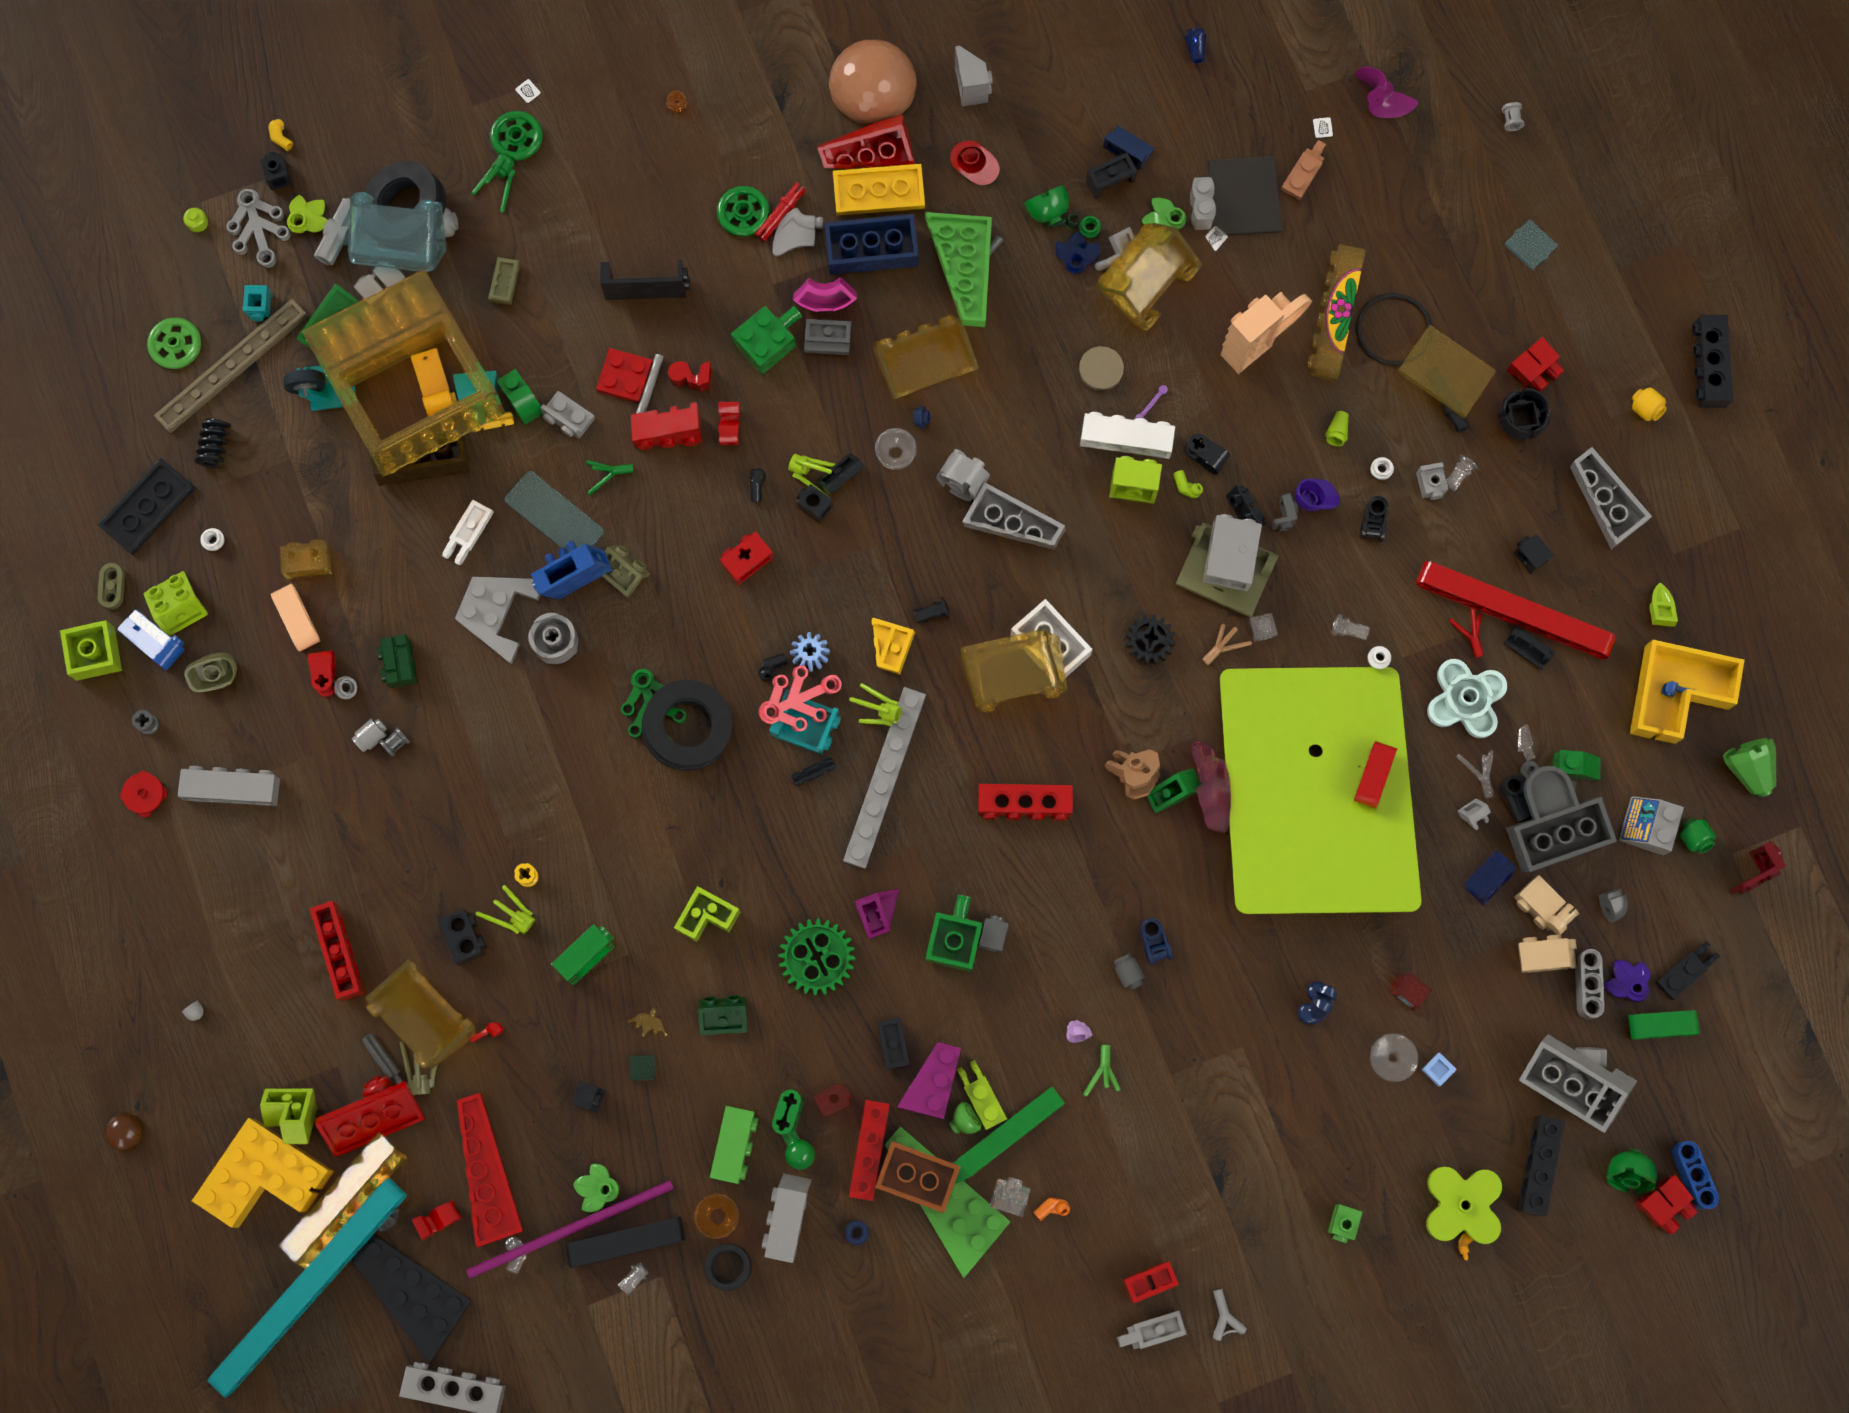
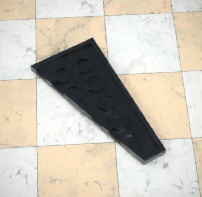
(414, 1296)

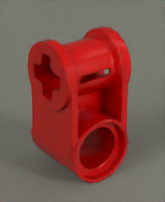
(323, 668)

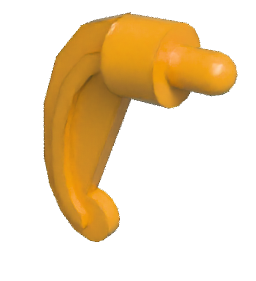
(1463, 1245)

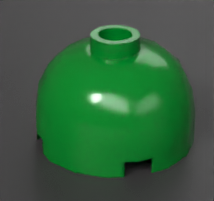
(1049, 205)
(1632, 1171)

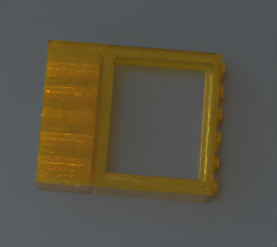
(384, 333)

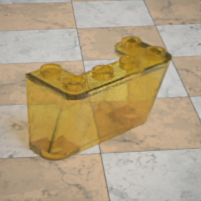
(1146, 270)
(925, 356)

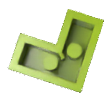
(705, 908)
(291, 1111)

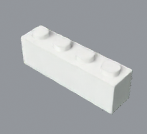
(1127, 435)

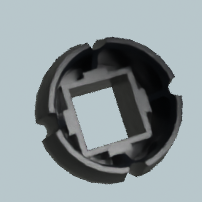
(1537, 408)

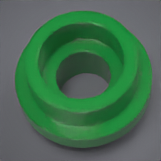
(1093, 221)

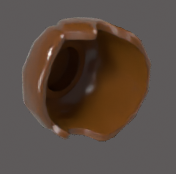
(124, 1131)

